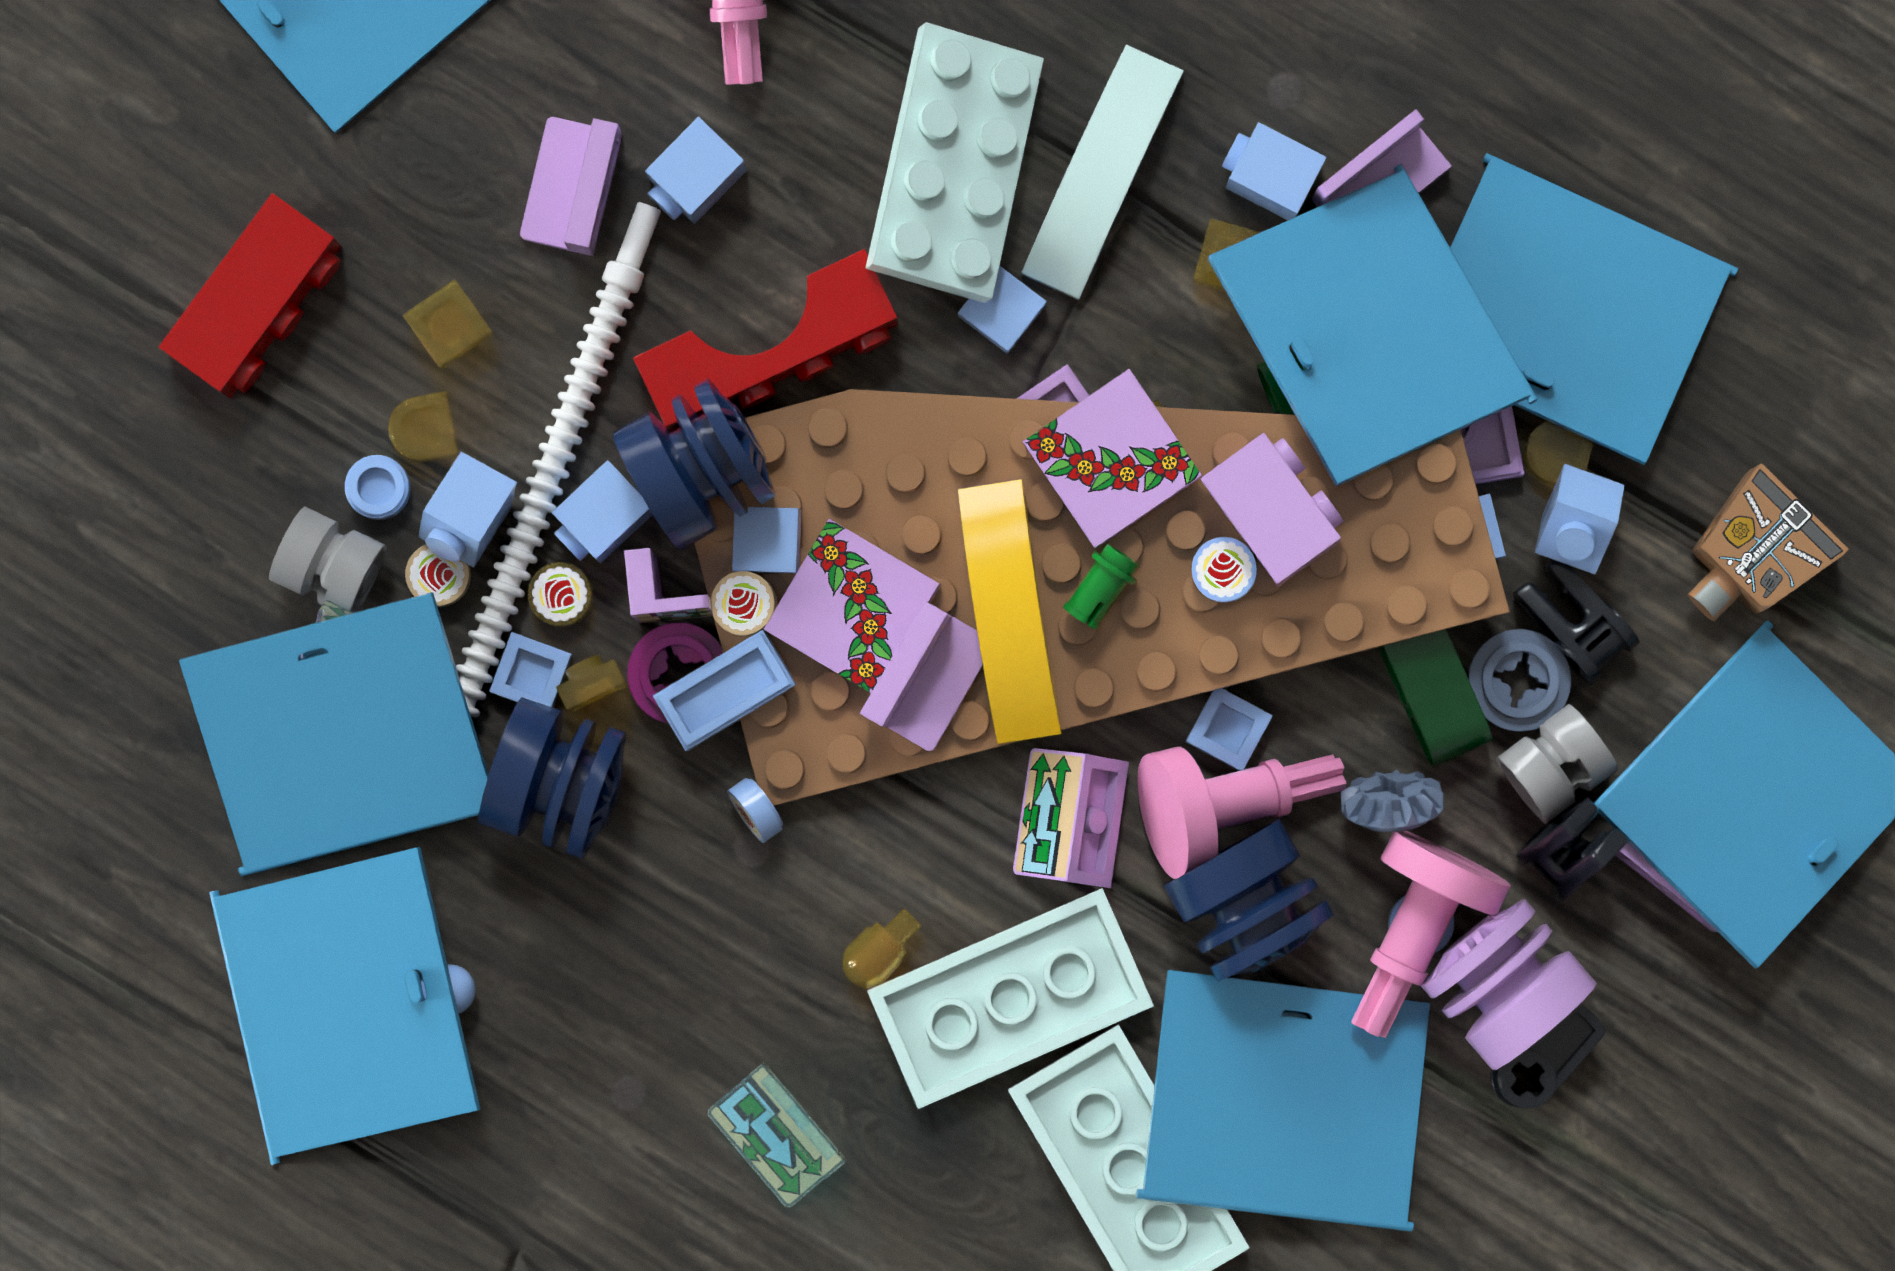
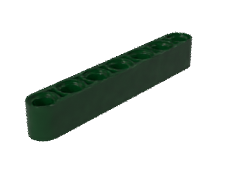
(1421, 668)

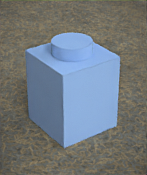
(1272, 170)
(694, 172)
(466, 510)
(600, 514)
(1579, 519)

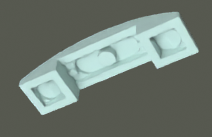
(1101, 172)

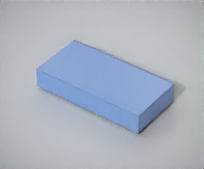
(725, 690)

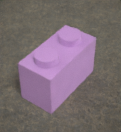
(1273, 508)

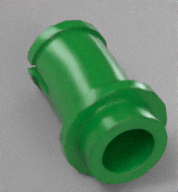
(1101, 586)

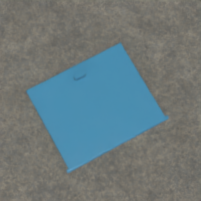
(348, 50)
(1587, 304)
(1379, 323)
(342, 743)
(1753, 792)
(339, 1006)
(1284, 1107)

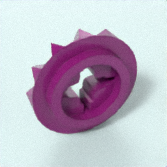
(650, 659)

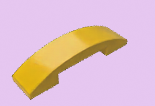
(1008, 611)

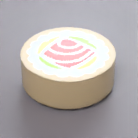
(431, 573)
(743, 603)

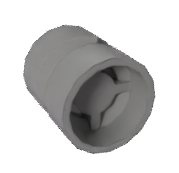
(327, 562)
(1557, 763)

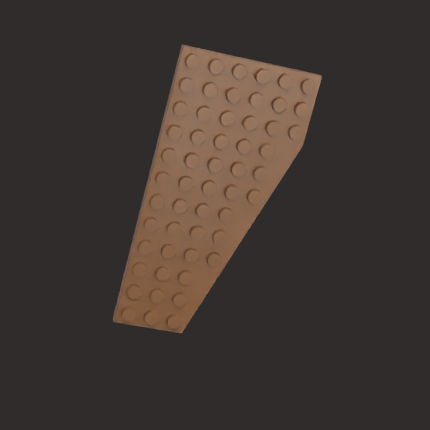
(892, 470)

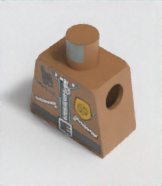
(1760, 547)

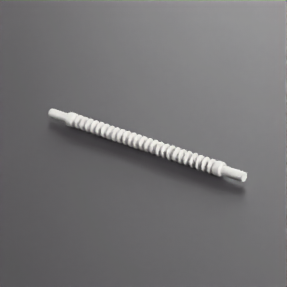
(621, 280)

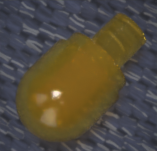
(878, 950)

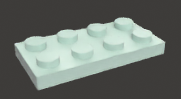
(954, 163)
(1010, 998)
(1094, 1129)

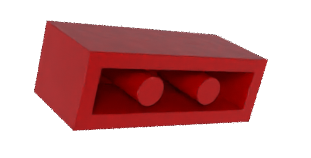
(253, 297)

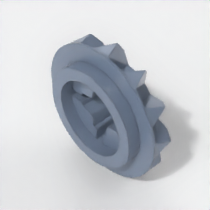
(1543, 663)
(1392, 801)

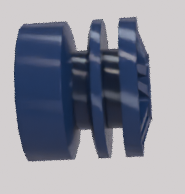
(694, 464)
(552, 778)
(1249, 901)

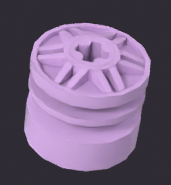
(1508, 984)

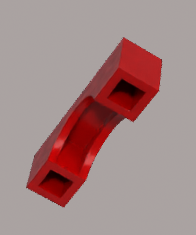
(841, 312)

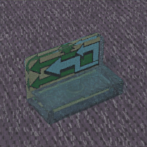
(776, 1135)

